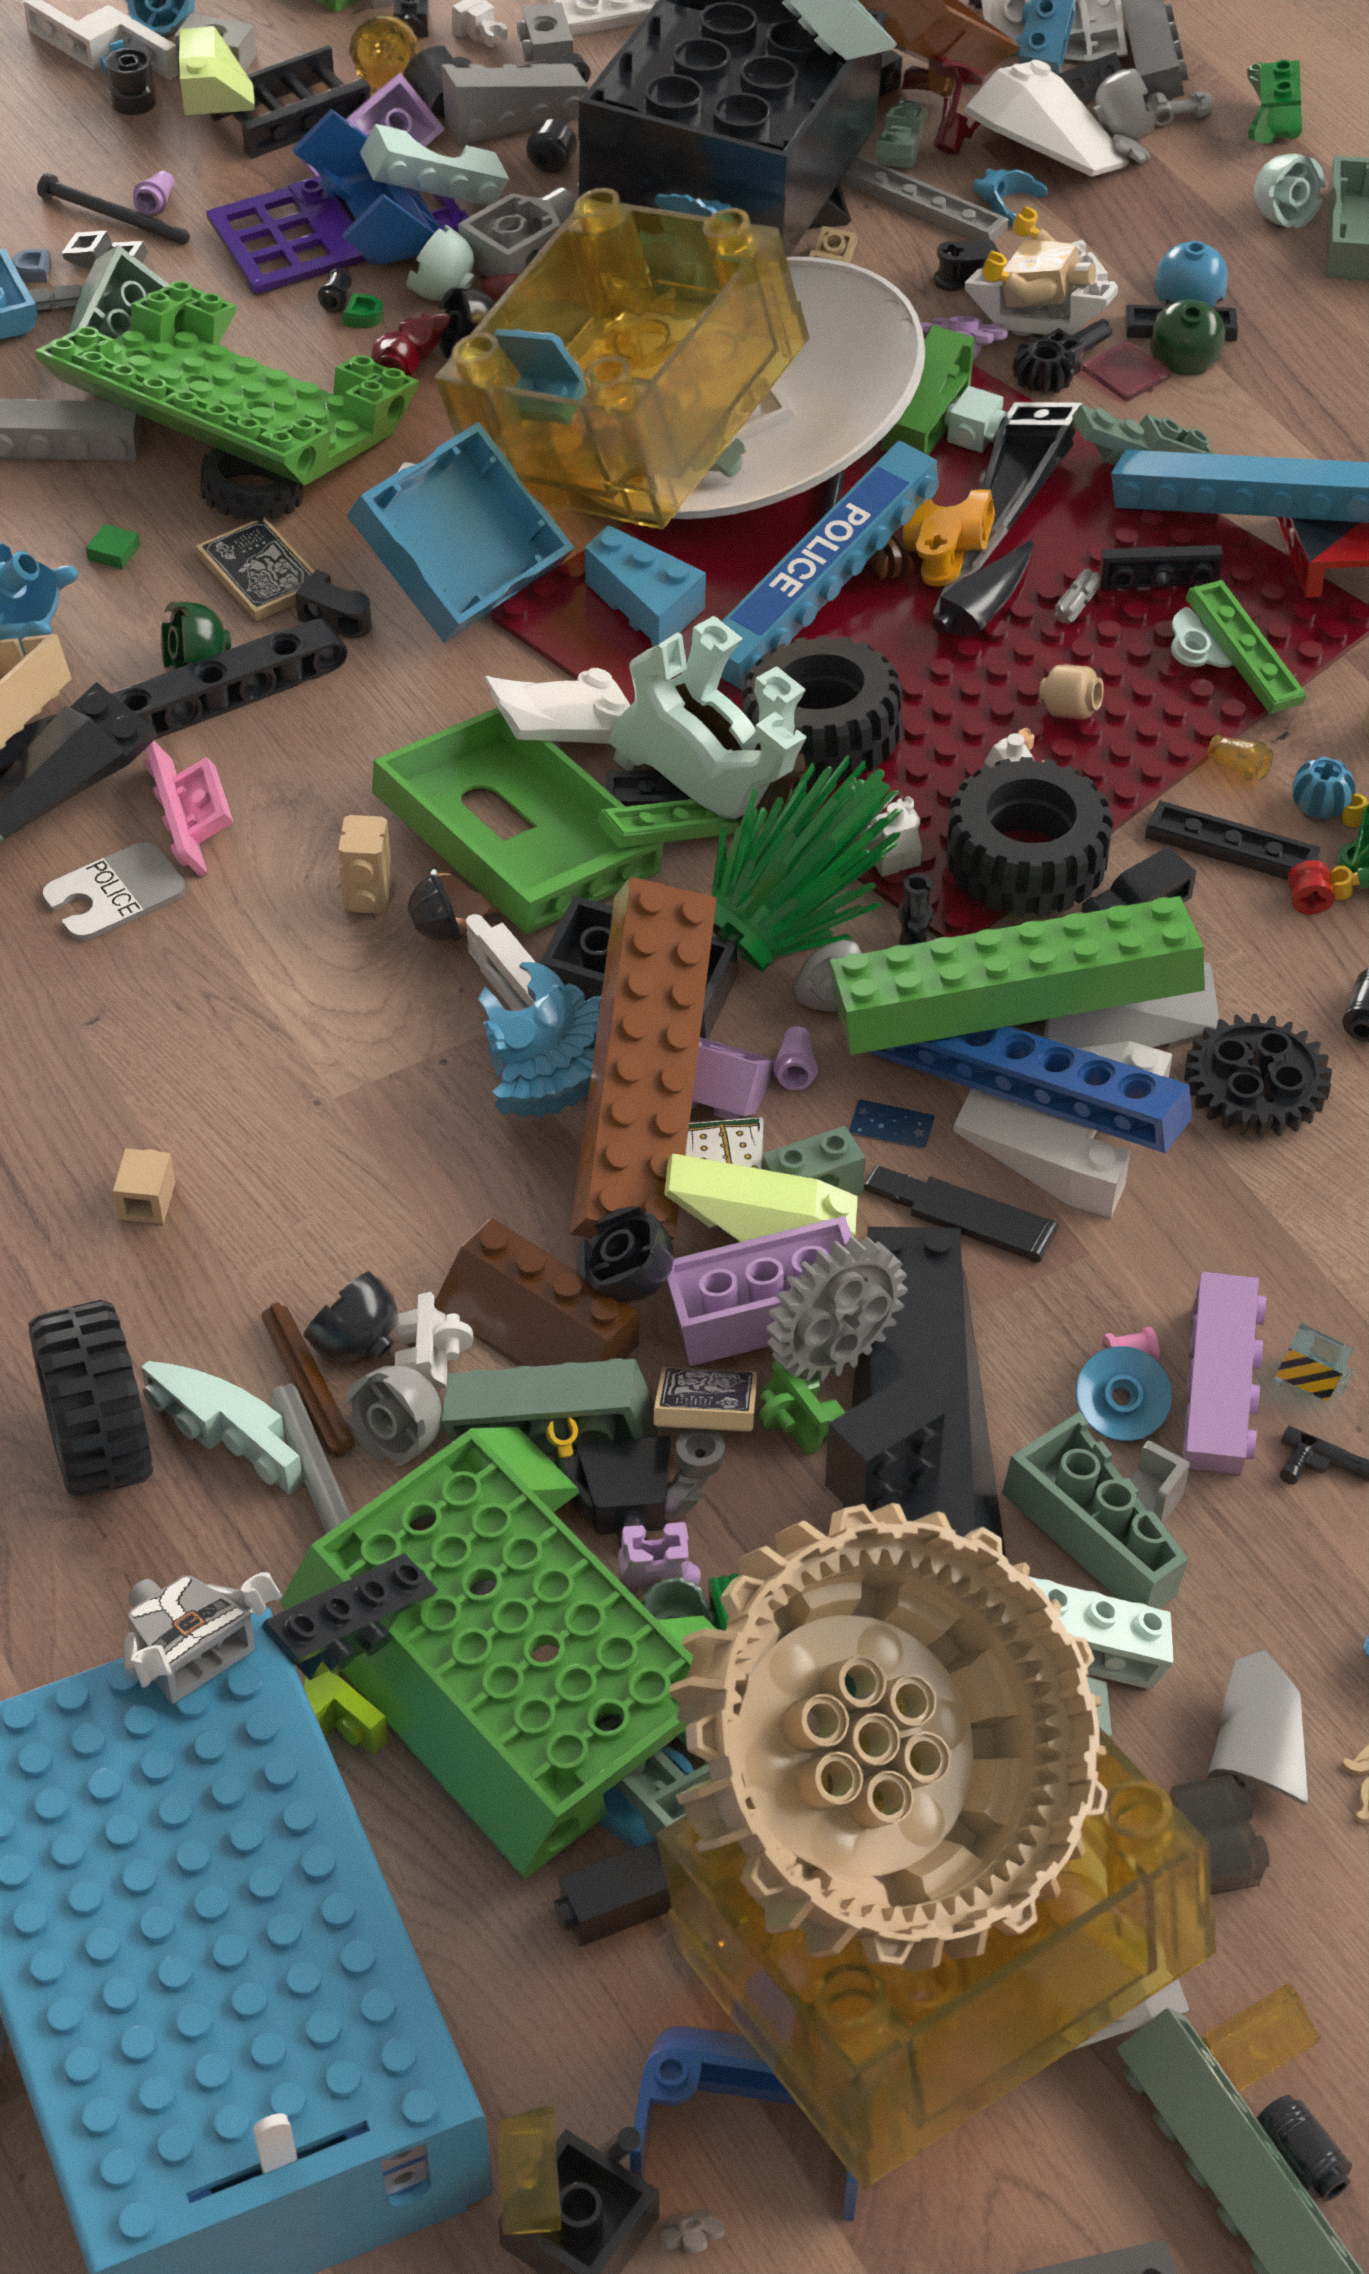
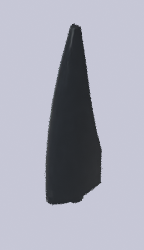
(979, 596)

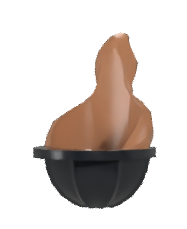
(443, 904)

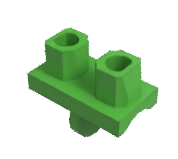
(794, 1407)

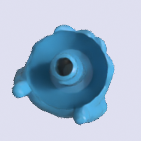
(29, 594)

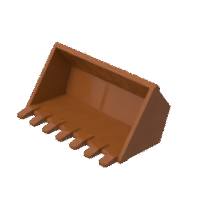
(944, 30)

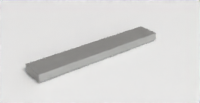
(923, 200)

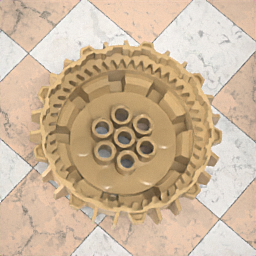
(990, 1711)

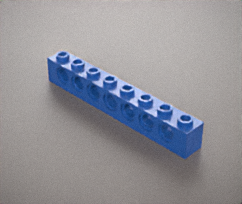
(1057, 1082)

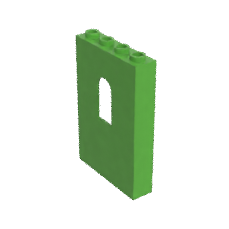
(535, 871)

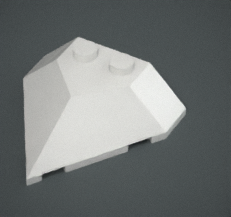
(1069, 316)

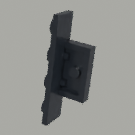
(349, 1618)

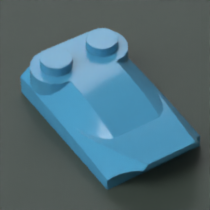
(16, 304)

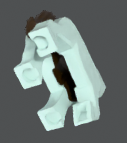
(701, 735)

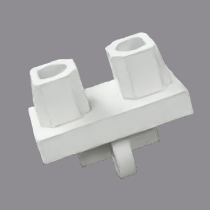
(436, 1340)

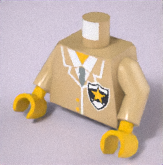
(1040, 269)

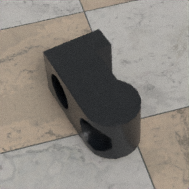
(344, 610)

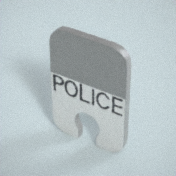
(118, 887)

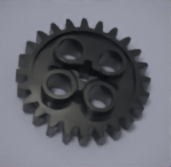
(1278, 1068)

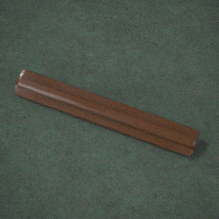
(307, 1379)

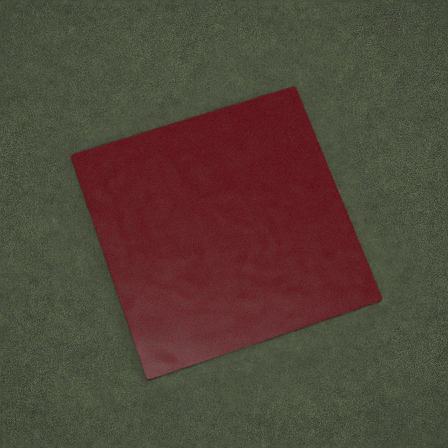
(982, 687)

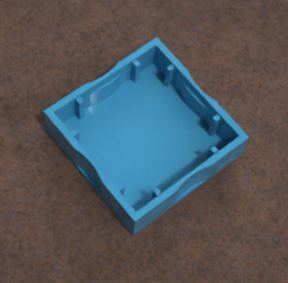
(460, 531)

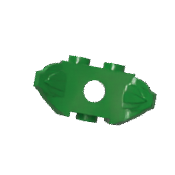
(1280, 100)

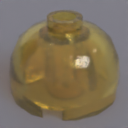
(382, 48)

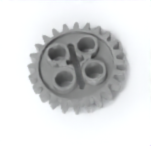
(836, 1308)

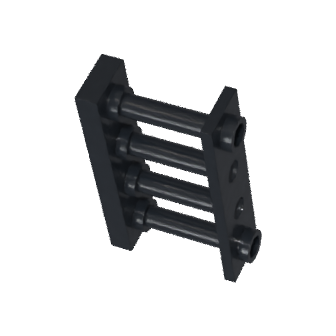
(292, 122)

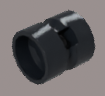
(131, 81)

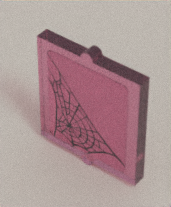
(1126, 371)

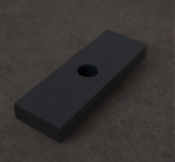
(1160, 566)

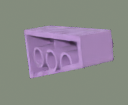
(1221, 1373)

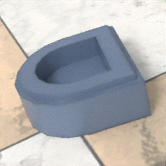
(33, 264)

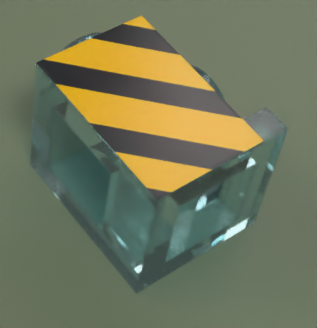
(1315, 1364)

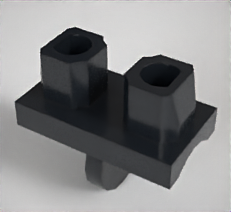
(1087, 77)

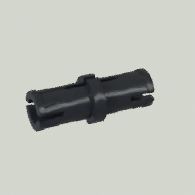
(915, 910)

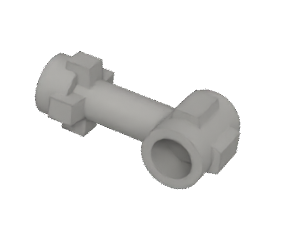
(1164, 111)

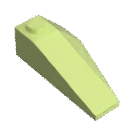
(753, 1200)

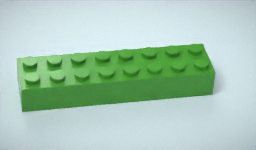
(1017, 974)

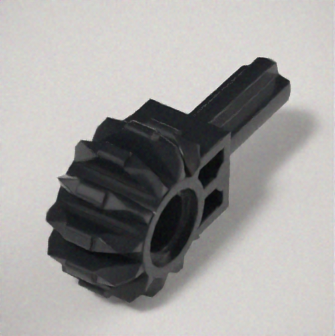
(1056, 358)

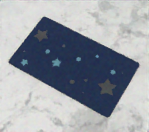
(892, 1123)

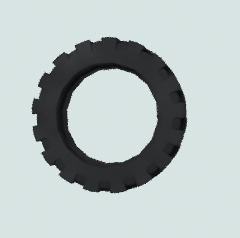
(245, 500)

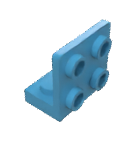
(542, 363)

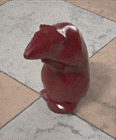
(411, 343)

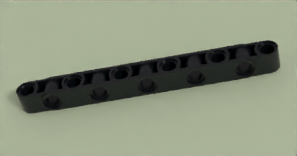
(218, 683)

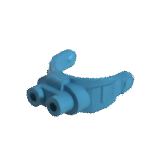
(1002, 183)

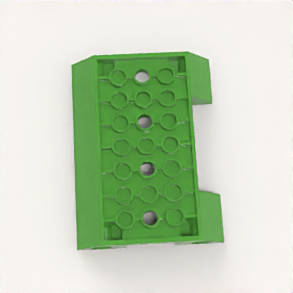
(187, 381)
(459, 1672)

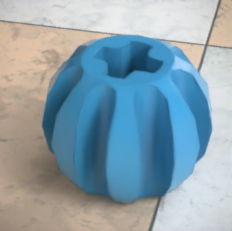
(1323, 788)

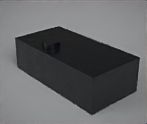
(580, 954)

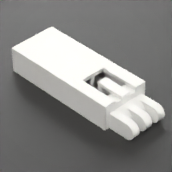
(499, 960)

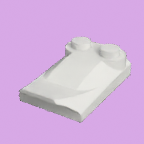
(561, 709)

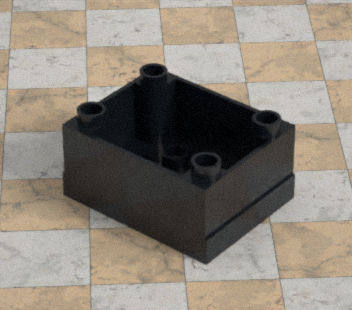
(728, 110)

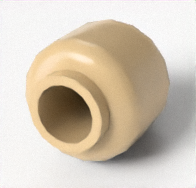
(1072, 692)

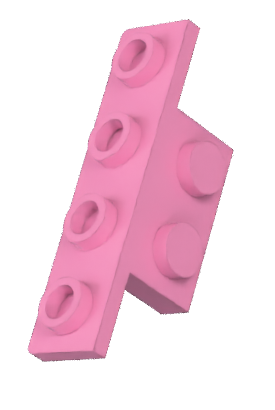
(191, 802)

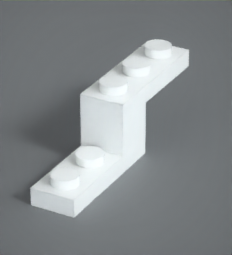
(90, 36)

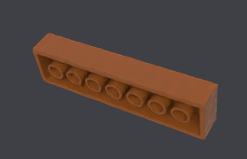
(644, 1052)

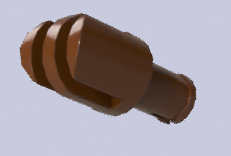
(891, 561)

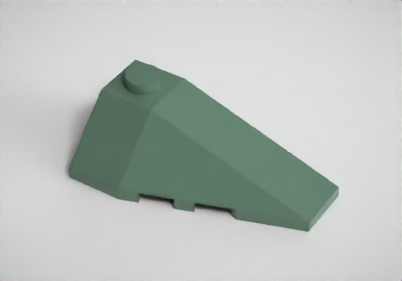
(110, 290)

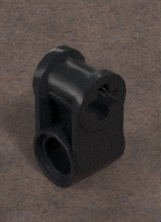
(962, 261)

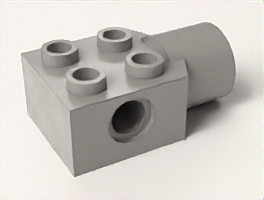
(515, 230)

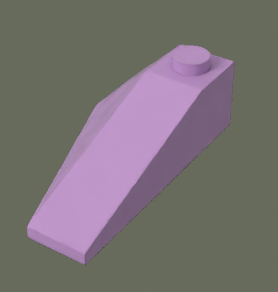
(395, 107)

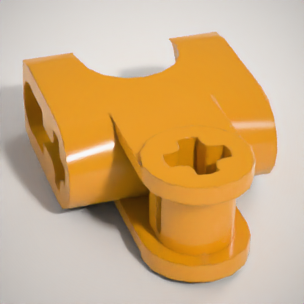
(946, 533)

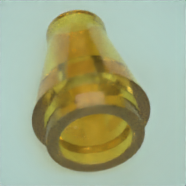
(1244, 757)

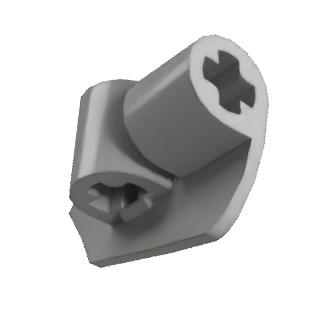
(1261, 1730)

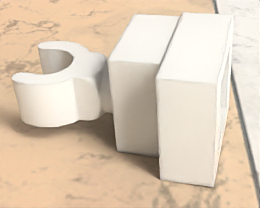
(477, 20)

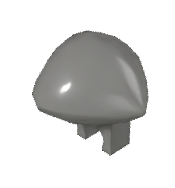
(814, 979)

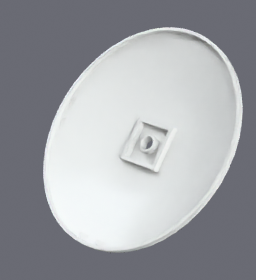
(831, 398)

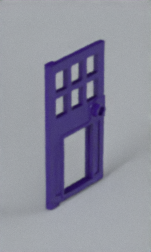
(317, 210)

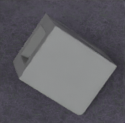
(1160, 1479)

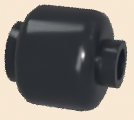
(551, 145)

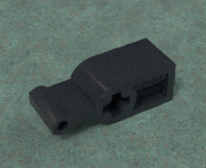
(1153, 878)

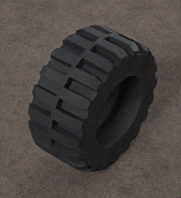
(856, 697)
(1023, 874)
(90, 1398)

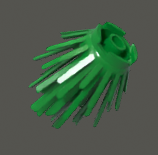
(781, 887)

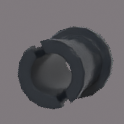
(333, 293)

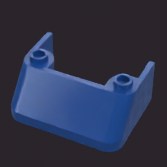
(390, 218)
(708, 2061)

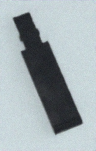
(963, 1209)

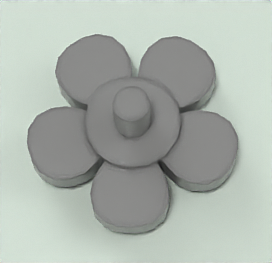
(691, 2230)

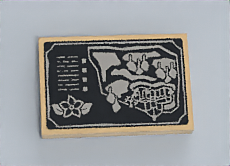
(256, 567)
(706, 1399)

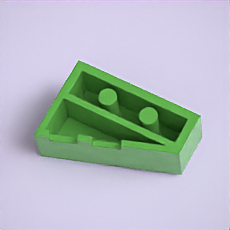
(942, 382)

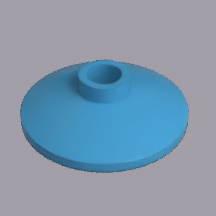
(1139, 1378)

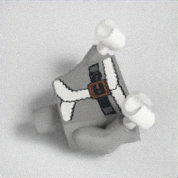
(191, 1630)

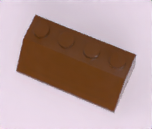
(533, 1303)

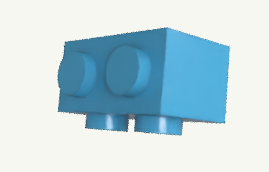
(1046, 32)

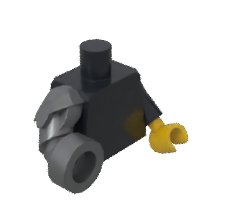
(630, 1478)

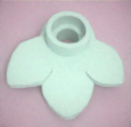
(1194, 643)

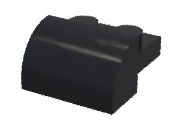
(425, 75)

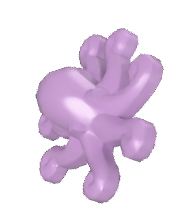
(971, 326)

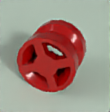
(1311, 887)

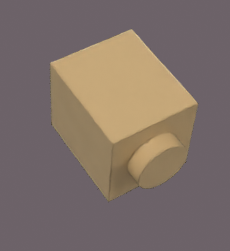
(144, 1186)

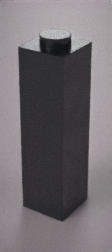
(613, 1894)

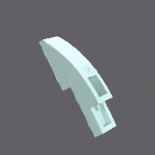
(220, 1411)

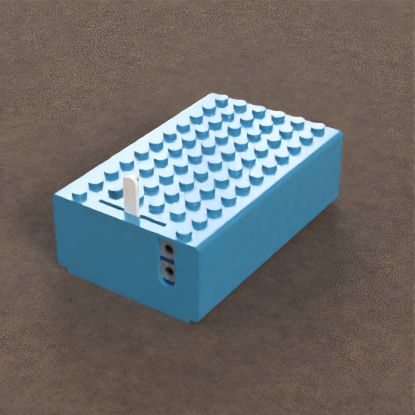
(217, 1983)

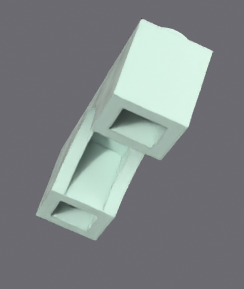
(401, 161)

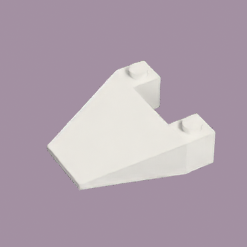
(1053, 1150)

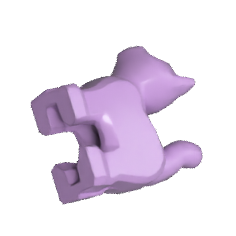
(647, 1561)

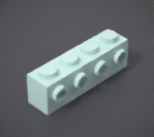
(1125, 1637)

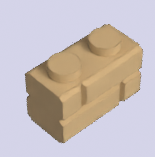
(365, 864)

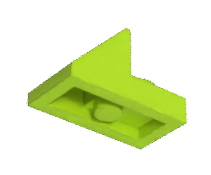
(343, 1707)

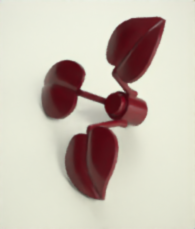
(953, 125)

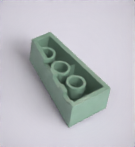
(601, 1397)
(1095, 1514)

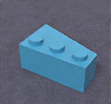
(644, 583)

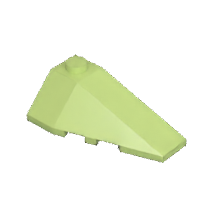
(211, 74)

